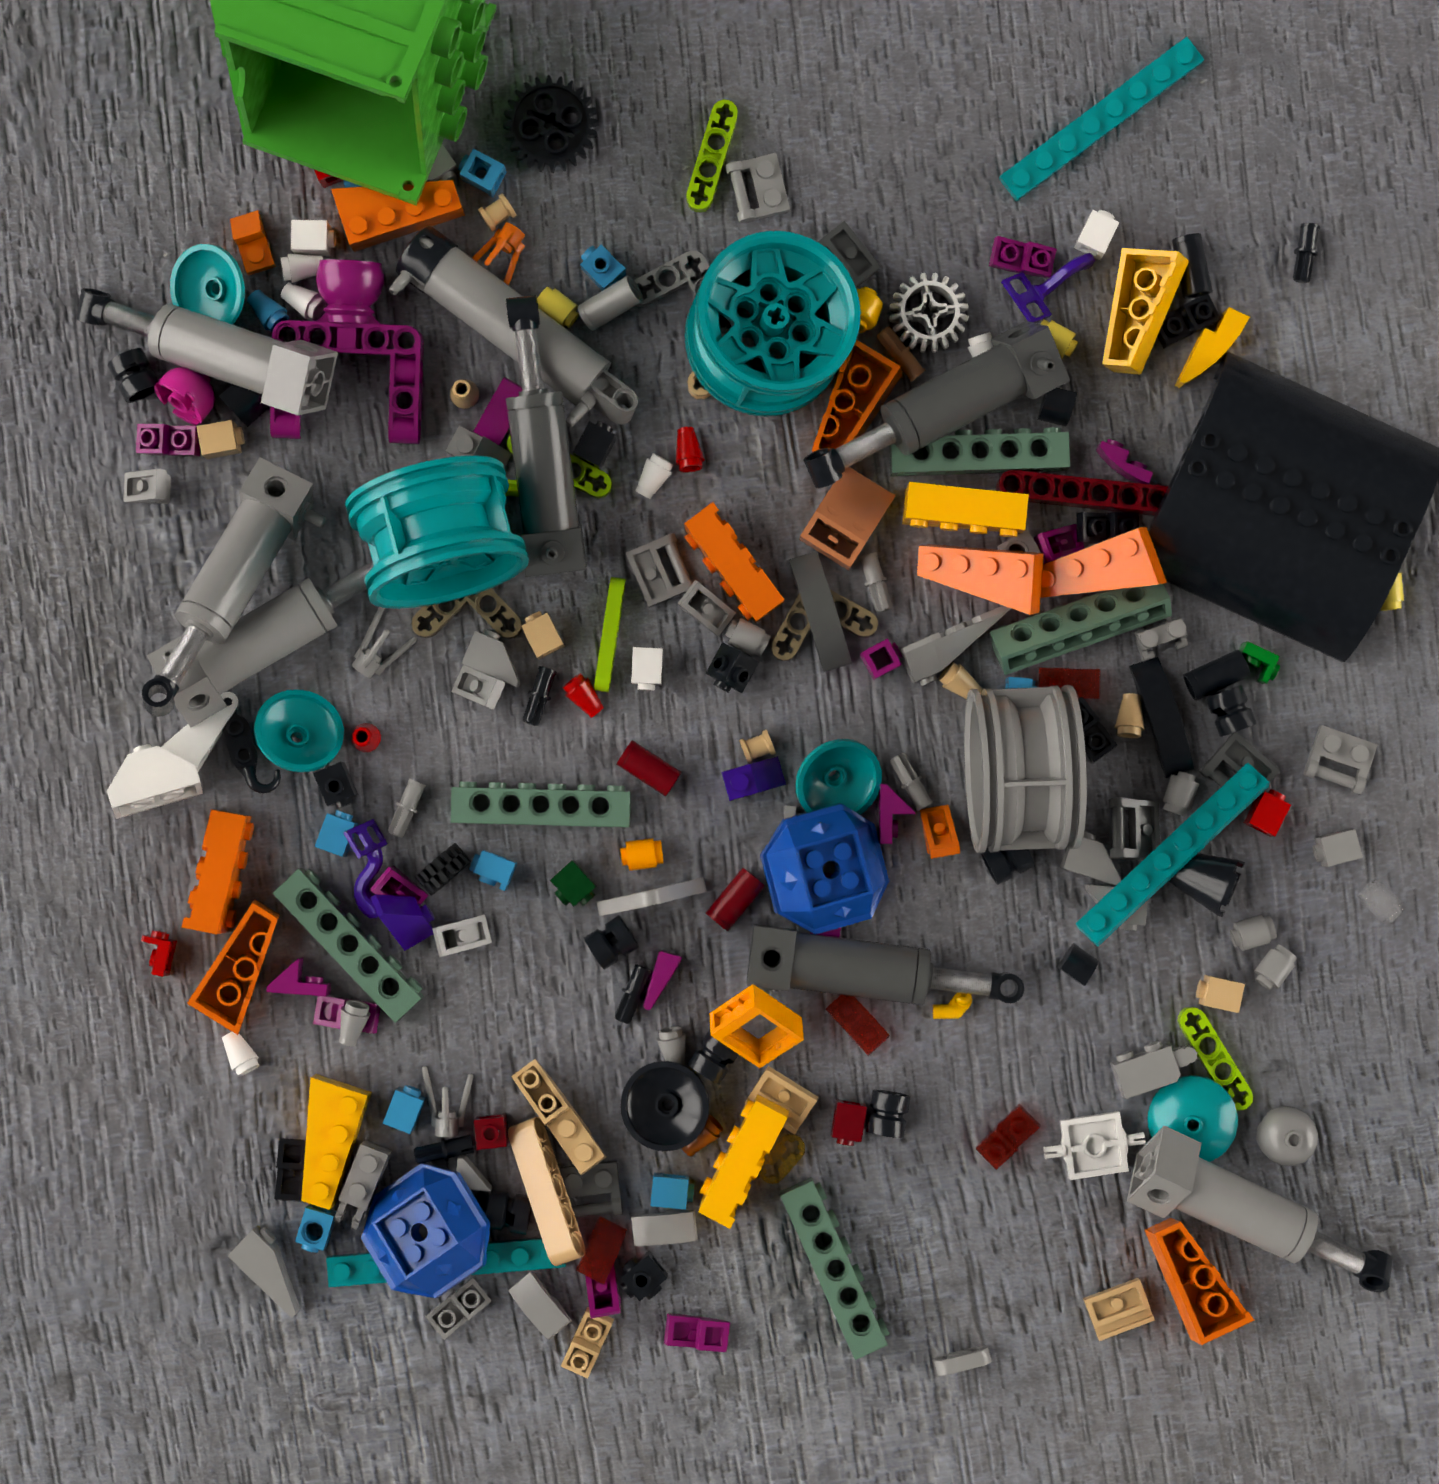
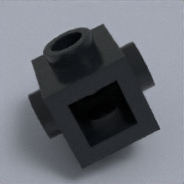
(731, 668)
(648, 1267)

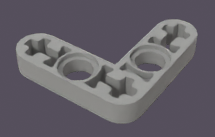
(683, 278)
(651, 897)

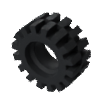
(443, 869)

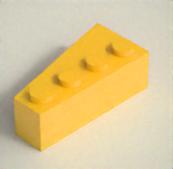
(1139, 306)
(964, 508)
(331, 1134)
(742, 1160)

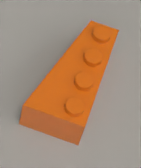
(377, 218)
(857, 396)
(732, 563)
(1109, 565)
(991, 574)
(219, 872)
(232, 977)
(1195, 1284)

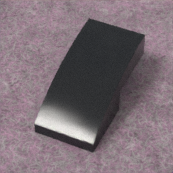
(290, 1169)

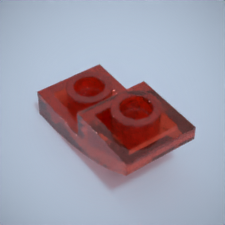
(1084, 681)
(857, 1023)
(1007, 1136)
(601, 1250)

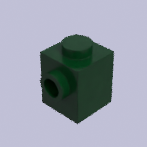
(573, 885)

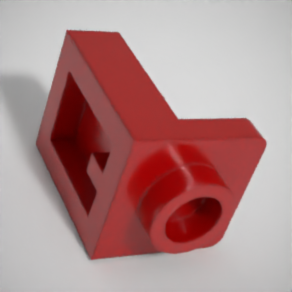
(162, 957)

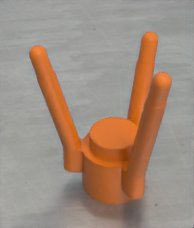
(505, 239)

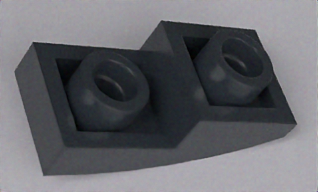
(1188, 320)
(1099, 527)
(1097, 739)

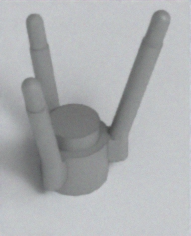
(368, 660)
(446, 1121)

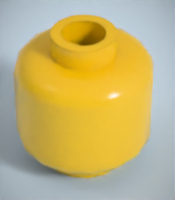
(870, 308)

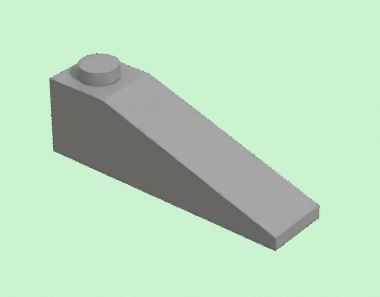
(935, 652)

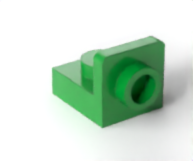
(1258, 656)

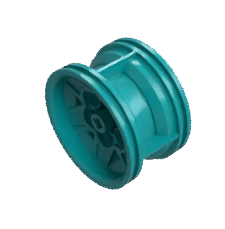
(817, 283)
(436, 531)

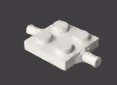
(1094, 1145)

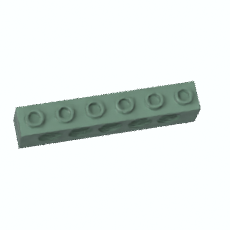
(1055, 458)
(1078, 625)
(464, 809)
(291, 896)
(860, 1340)

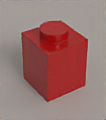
(1268, 812)

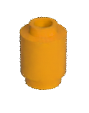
(642, 854)

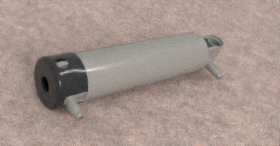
(479, 300)

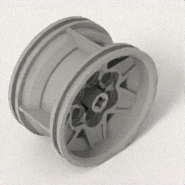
(1025, 768)

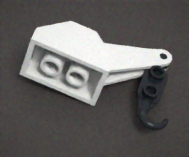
(170, 772)

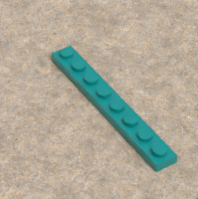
(1101, 119)
(1172, 854)
(501, 1258)

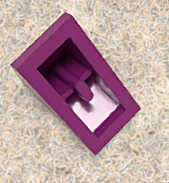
(1058, 542)
(398, 884)

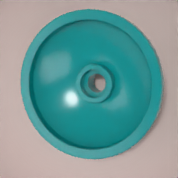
(197, 282)
(300, 716)
(853, 784)
(1197, 1100)

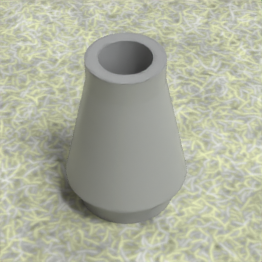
(353, 1019)
(672, 1044)

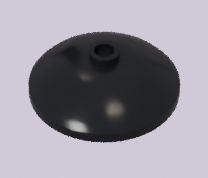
(645, 1110)

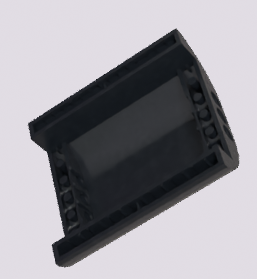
(1292, 508)

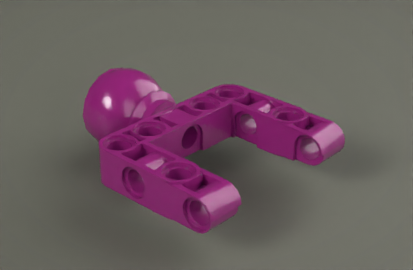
(348, 325)

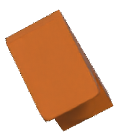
(252, 242)
(939, 831)

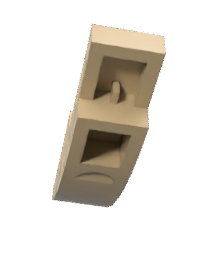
(559, 1116)

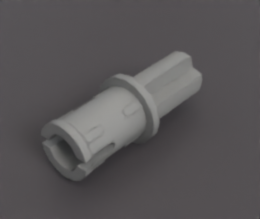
(876, 582)
(910, 781)
(406, 808)

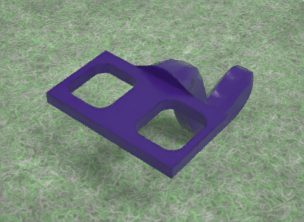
(1037, 293)
(375, 861)

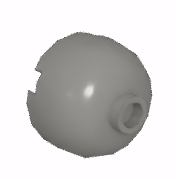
(1287, 1136)

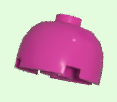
(187, 392)

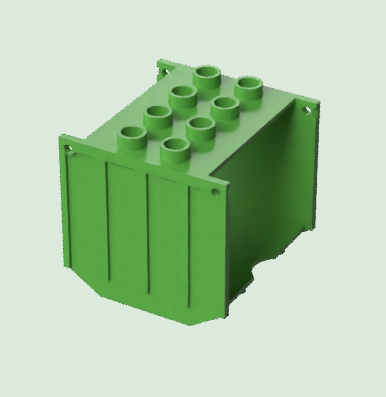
(354, 82)

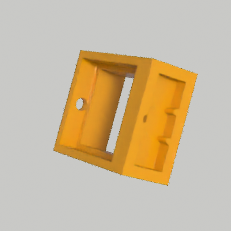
(730, 1016)

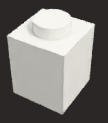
(1097, 233)
(312, 237)
(647, 667)

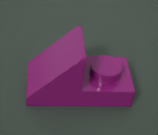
(890, 804)
(291, 982)
(605, 1298)

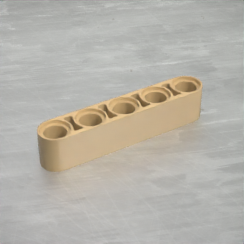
(546, 1191)

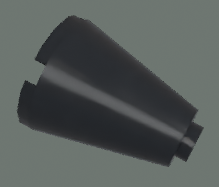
(1209, 880)

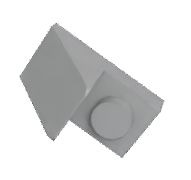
(470, 444)
(147, 487)
(706, 608)
(478, 687)
(462, 935)
(471, 1174)

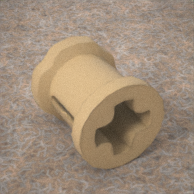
(497, 212)
(697, 394)
(757, 746)

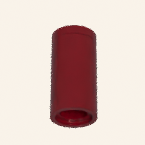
(648, 768)
(735, 899)

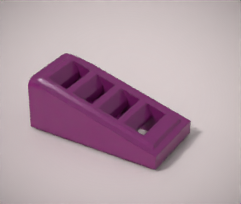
(663, 970)

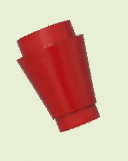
(688, 451)
(582, 694)
(372, 741)

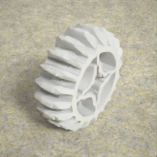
(941, 309)

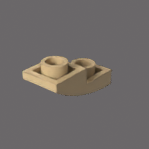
(587, 1344)

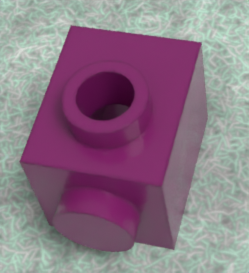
(881, 658)

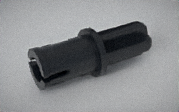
(1305, 252)
(539, 696)
(632, 994)
(444, 1149)

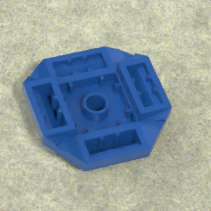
(796, 861)
(454, 1224)

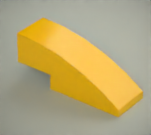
(1212, 345)

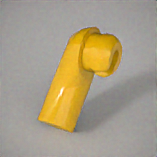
(954, 1009)

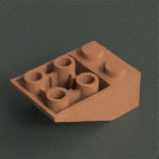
(847, 518)

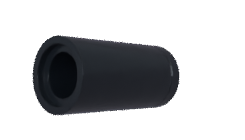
(1196, 277)
(1216, 675)

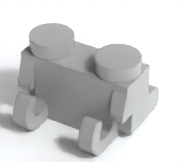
(1159, 635)

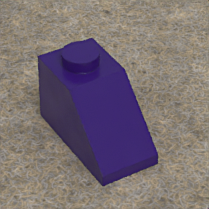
(753, 778)
(404, 918)

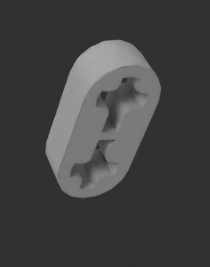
(962, 1360)

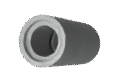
(610, 303)

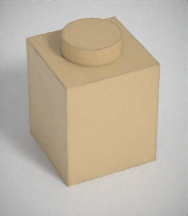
(220, 439)
(542, 634)
(1220, 993)

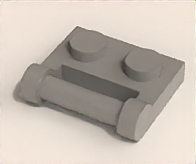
(767, 186)
(651, 573)
(1343, 750)

